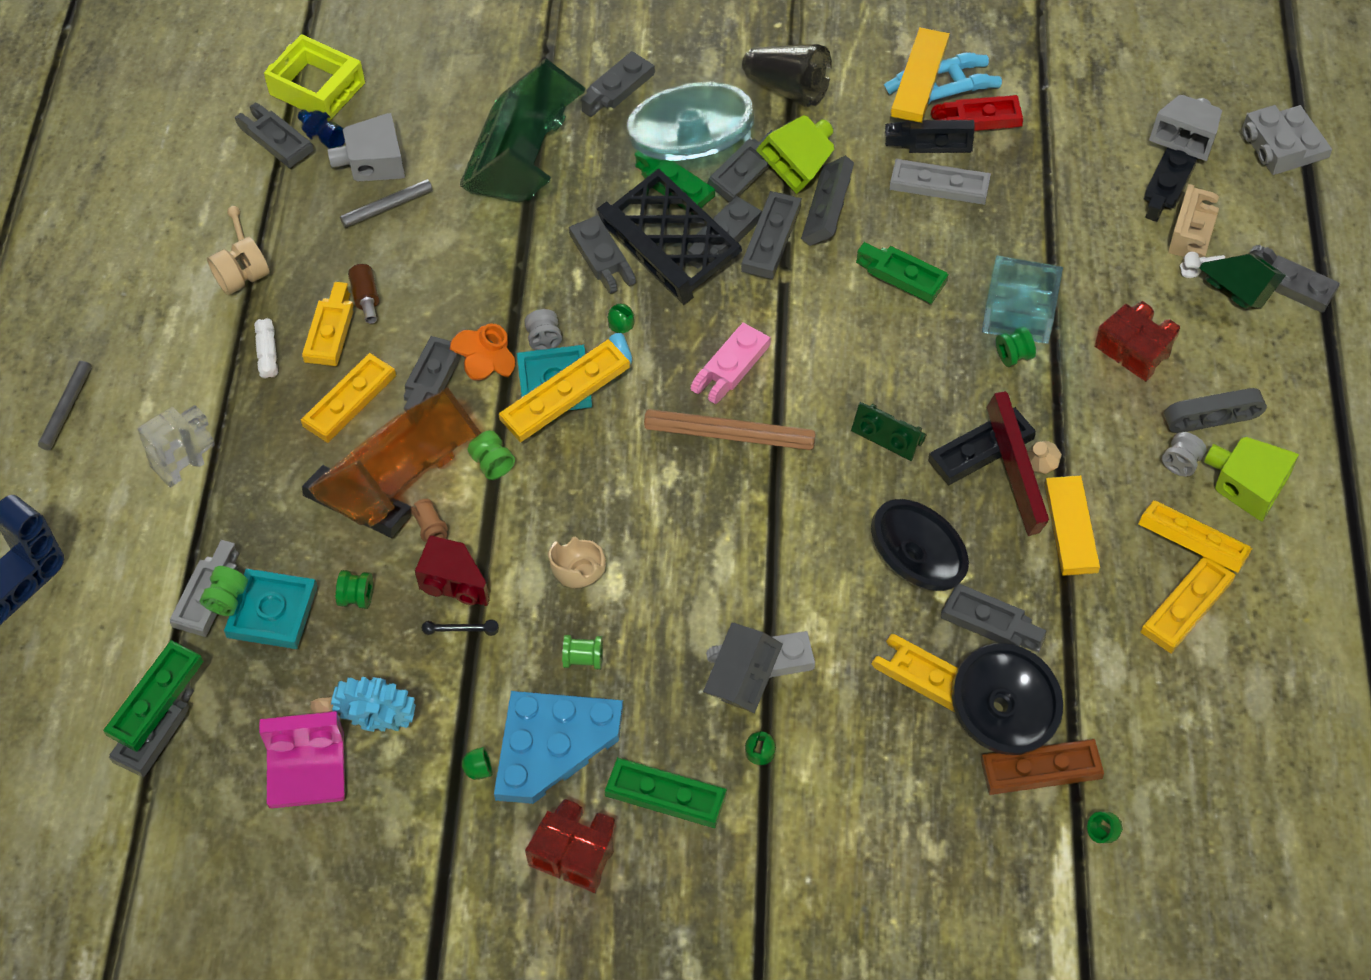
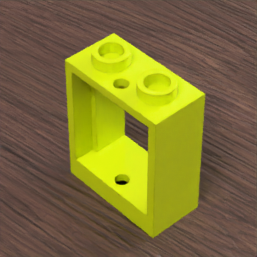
(333, 95)

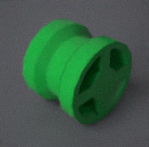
(1015, 346)
(354, 589)

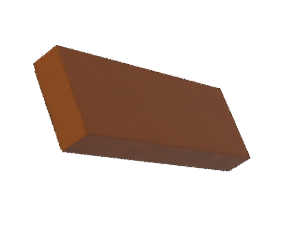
(1043, 767)

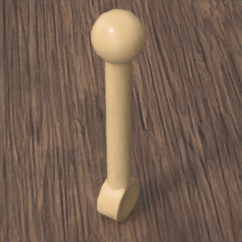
(234, 212)

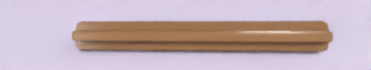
(729, 429)

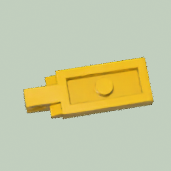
(329, 327)

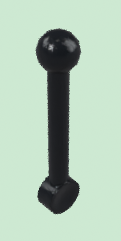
(489, 627)

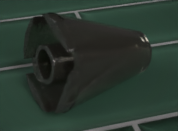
(791, 71)

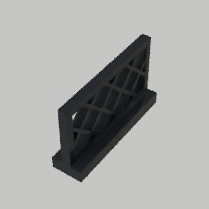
(653, 257)

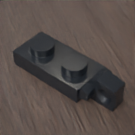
(932, 136)
(1168, 182)

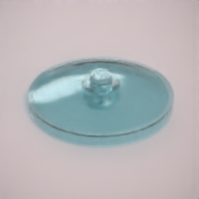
(690, 121)

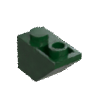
(1246, 276)

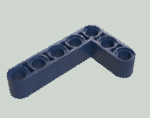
(32, 557)

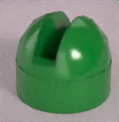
(618, 318)
(768, 748)
(477, 764)
(1101, 833)

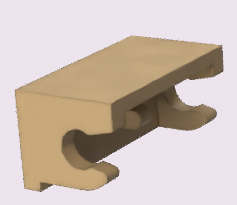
(1194, 223)

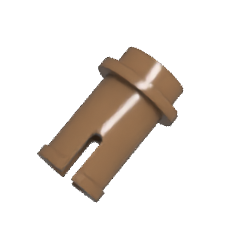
(428, 520)

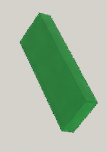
(153, 696)
(666, 792)

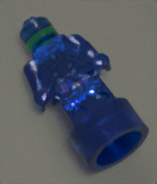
(316, 123)

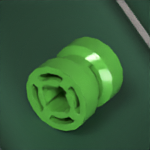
(493, 458)
(224, 590)

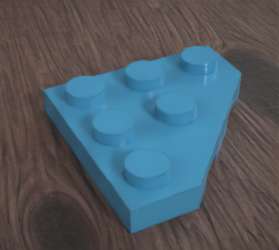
(551, 740)

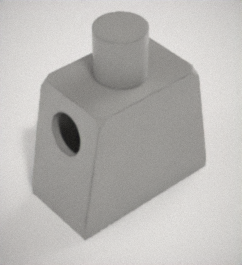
(1187, 126)
(370, 150)

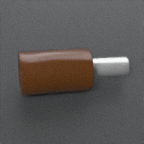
(364, 290)

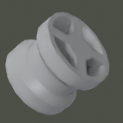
(543, 329)
(1184, 454)

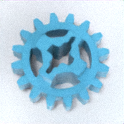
(373, 704)

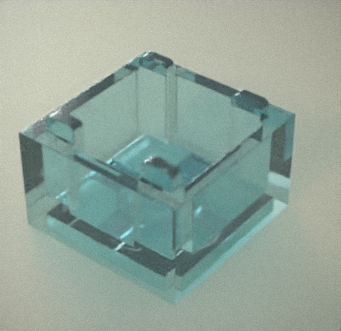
(1023, 296)

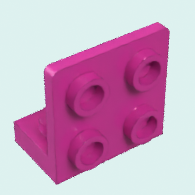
(304, 759)

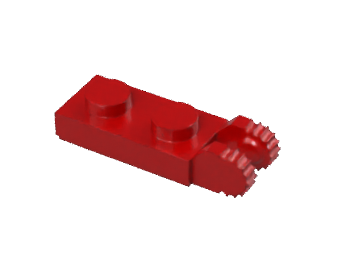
(986, 112)

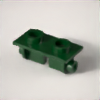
(887, 431)

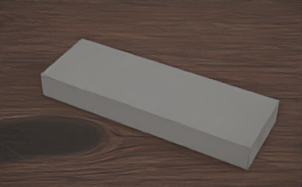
(940, 181)

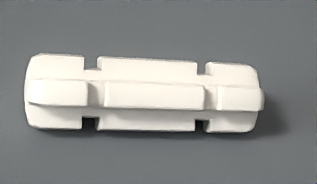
(266, 348)

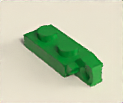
(693, 186)
(903, 271)

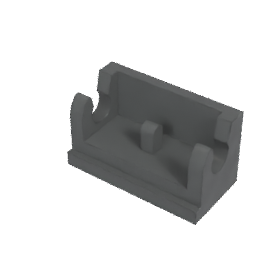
(743, 667)

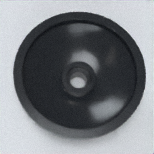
(919, 545)
(1023, 688)

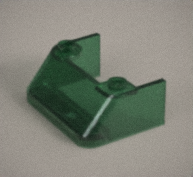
(514, 133)

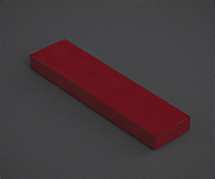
(1017, 463)

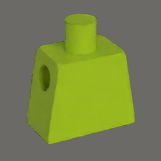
(798, 150)
(1252, 474)

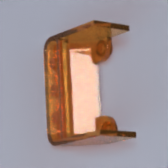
(393, 457)

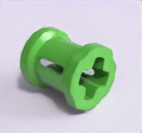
(582, 652)

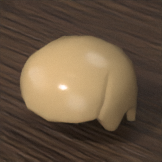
(577, 562)

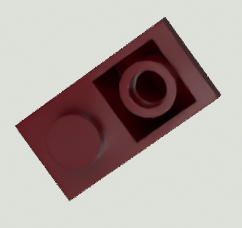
(450, 571)

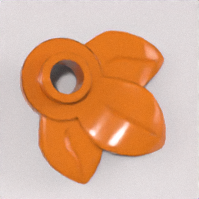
(482, 355)

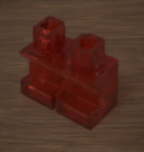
(1137, 339)
(570, 848)

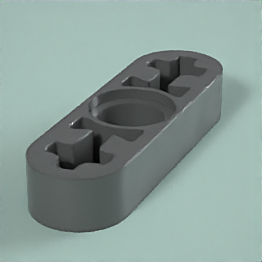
(1215, 410)

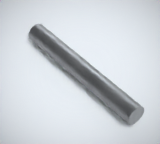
(386, 203)
(64, 405)

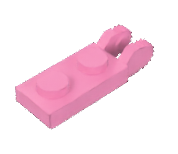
(731, 362)

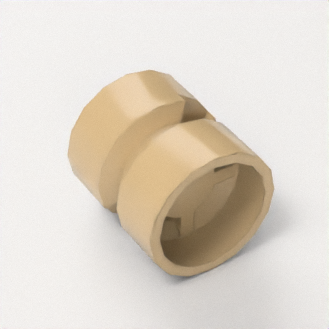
(227, 270)

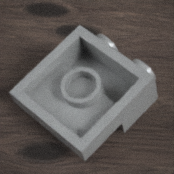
(1284, 138)

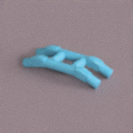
(961, 83)

